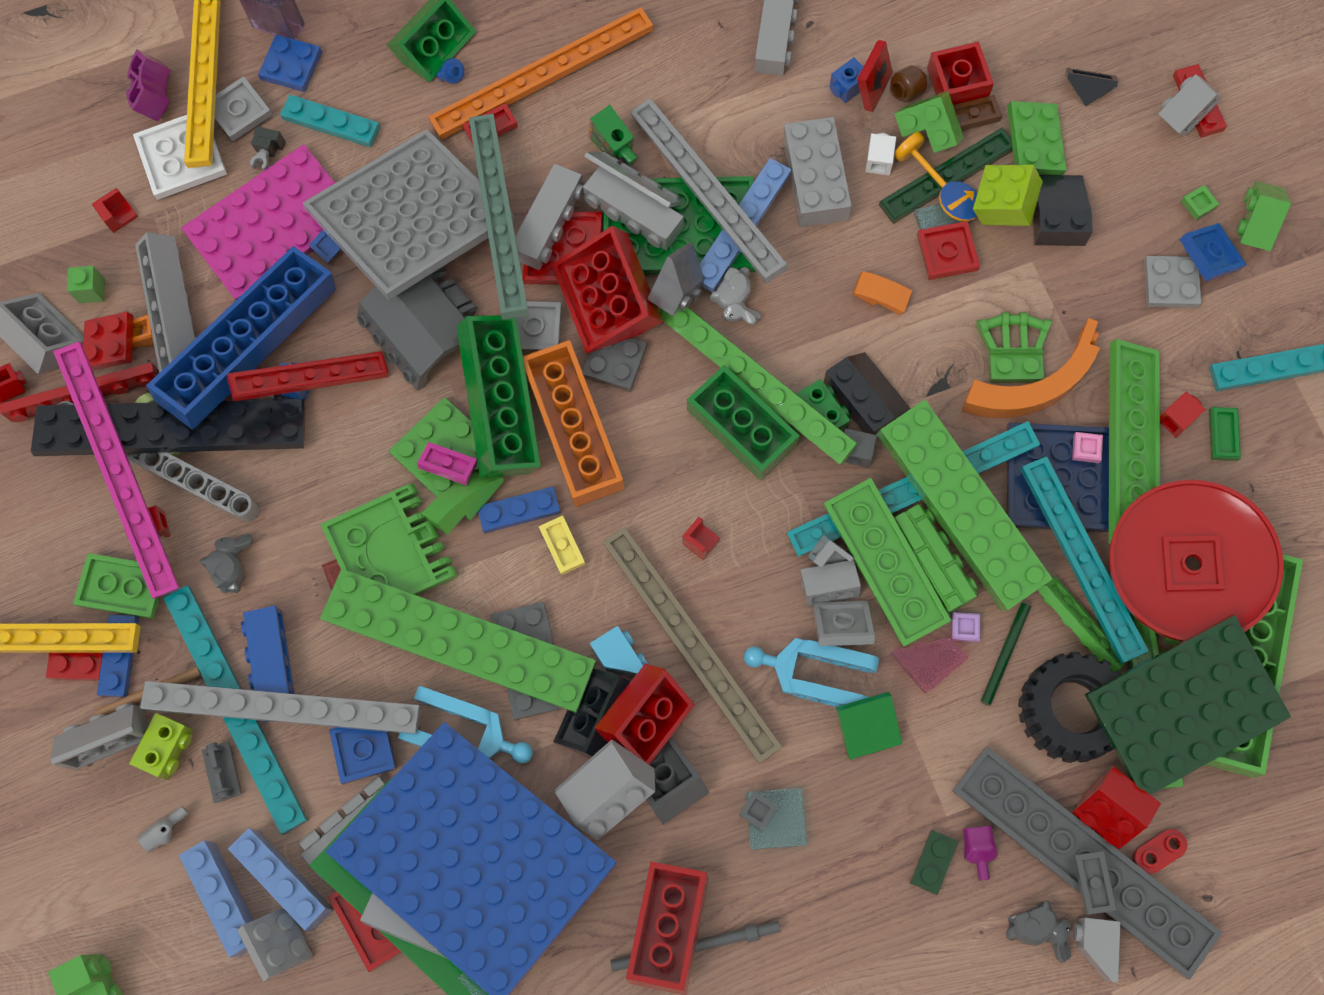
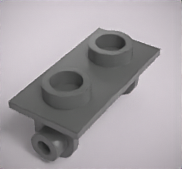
(221, 771)

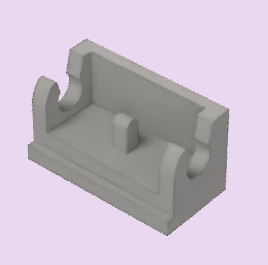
(830, 583)

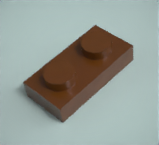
(977, 112)

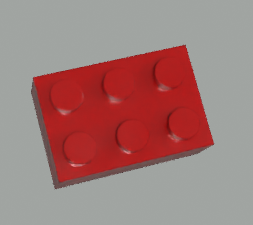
(646, 713)

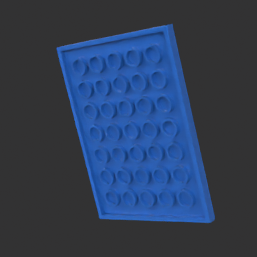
(472, 861)

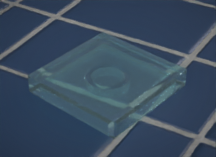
(786, 825)

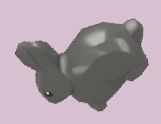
(224, 563)
(1040, 926)

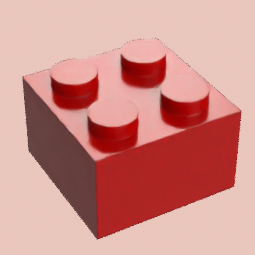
(961, 73)
(1116, 808)

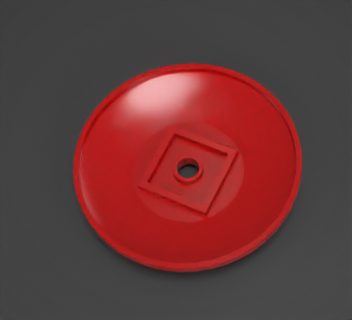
(1204, 521)

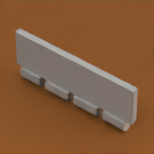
(633, 177)
(334, 824)

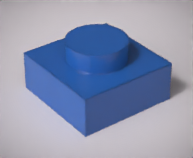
(325, 246)

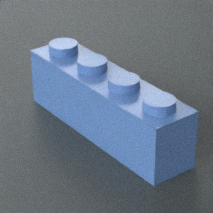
(280, 879)
(218, 894)

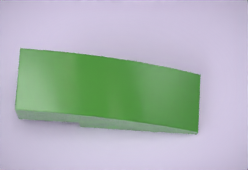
(461, 501)

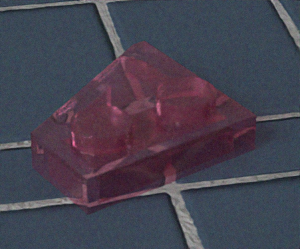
(930, 661)

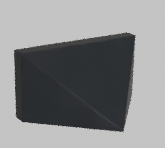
(1090, 84)

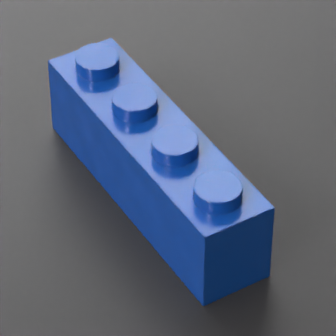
(267, 651)

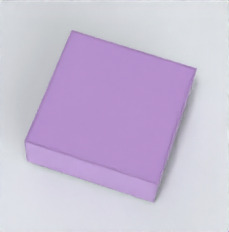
(965, 627)

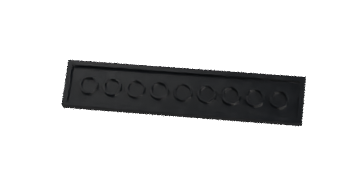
(155, 430)

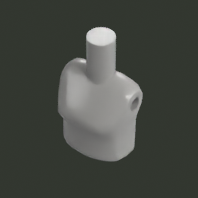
(161, 830)

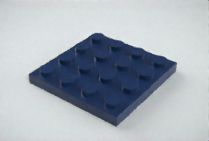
(1083, 481)

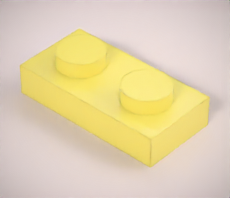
(562, 545)

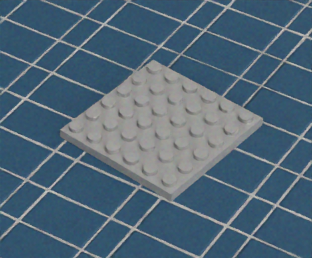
(404, 213)

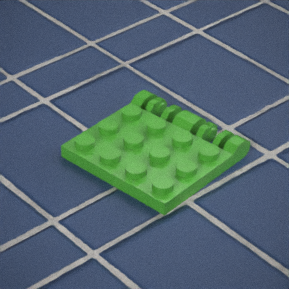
(384, 547)

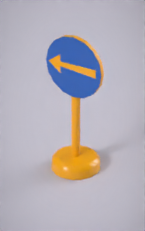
(954, 197)

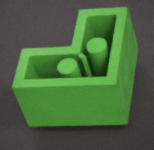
(936, 116)
(1265, 215)
(84, 977)

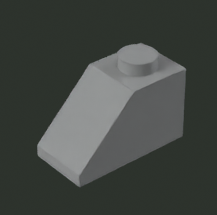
(1100, 945)

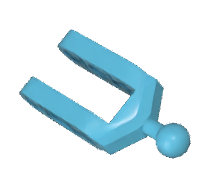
(785, 664)
(492, 740)

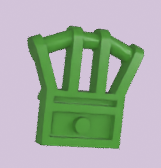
(1014, 364)

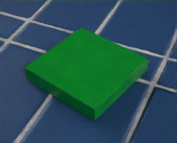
(869, 725)

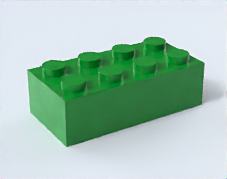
(742, 422)

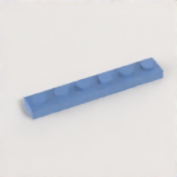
(755, 206)

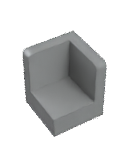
(828, 552)

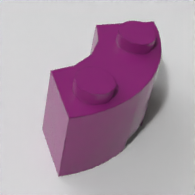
(148, 85)

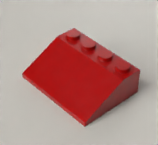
(606, 290)

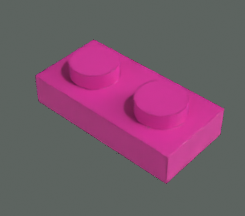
(447, 463)

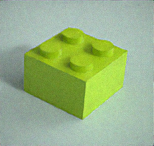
(1008, 195)

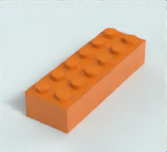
(573, 423)

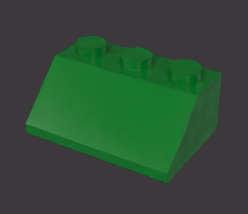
(431, 38)

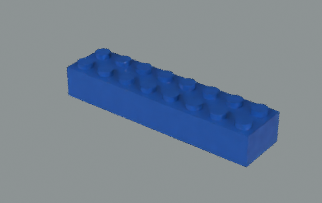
(242, 336)

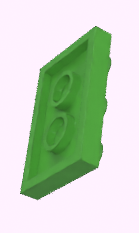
(1037, 136)
(114, 587)

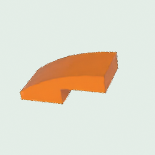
(882, 291)

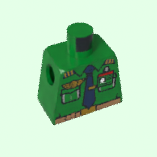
(612, 135)

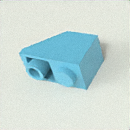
(616, 652)

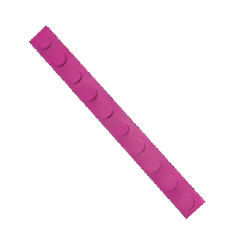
(116, 470)

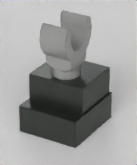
(265, 144)

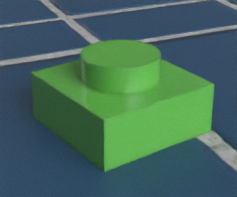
(1200, 202)

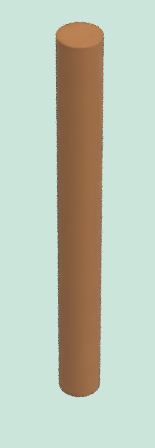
(137, 696)

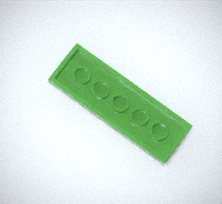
(886, 562)

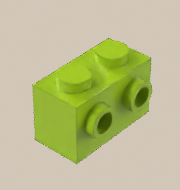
(162, 747)

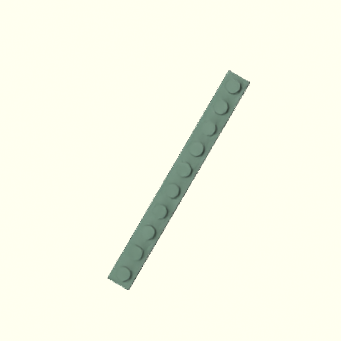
(498, 217)

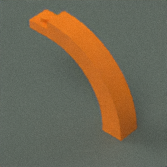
(1018, 401)

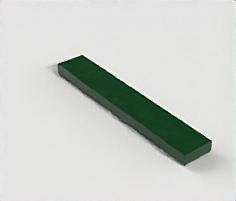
(955, 169)

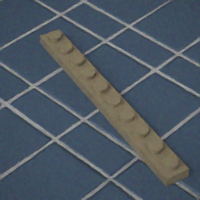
(692, 646)

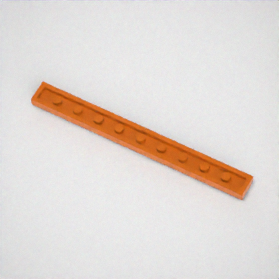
(542, 72)

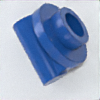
(451, 71)

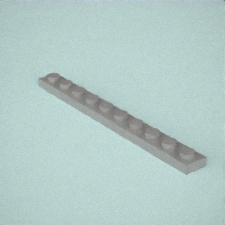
(709, 191)
(280, 707)

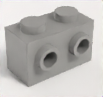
(1189, 104)

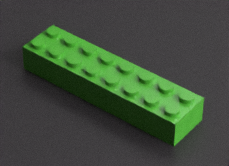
(964, 506)
(1270, 643)

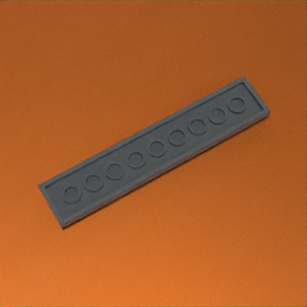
(1056, 835)

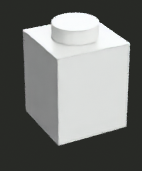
(880, 154)

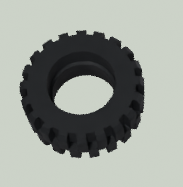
(1038, 711)

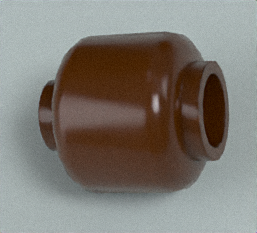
(908, 83)

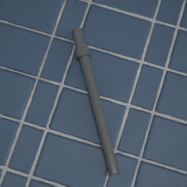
(750, 933)

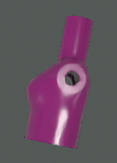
(980, 849)

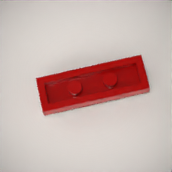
(1213, 121)

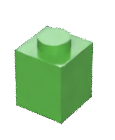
(86, 284)

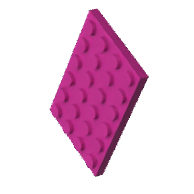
(260, 221)

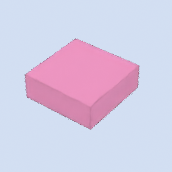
(1087, 447)

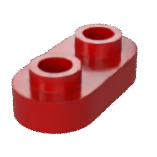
(1160, 850)

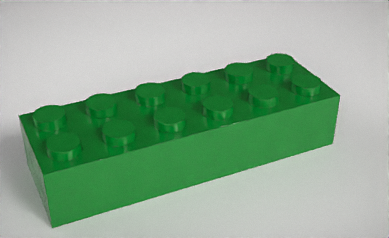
(498, 396)

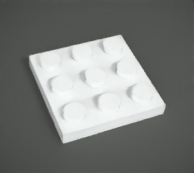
(163, 159)

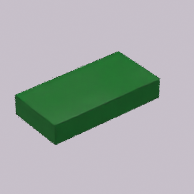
(1224, 434)

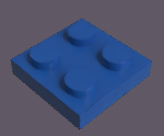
(290, 63)
(1212, 252)
(361, 753)

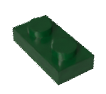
(933, 862)

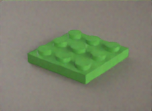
(441, 426)

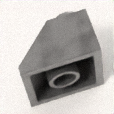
(678, 281)

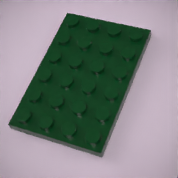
(1187, 705)

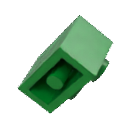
(823, 400)

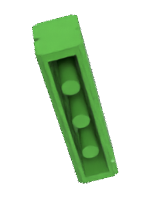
(936, 560)

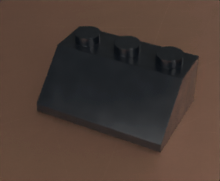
(865, 393)
(578, 730)

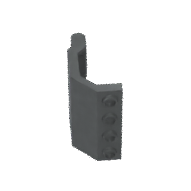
(417, 324)

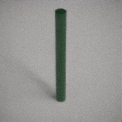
(1005, 654)

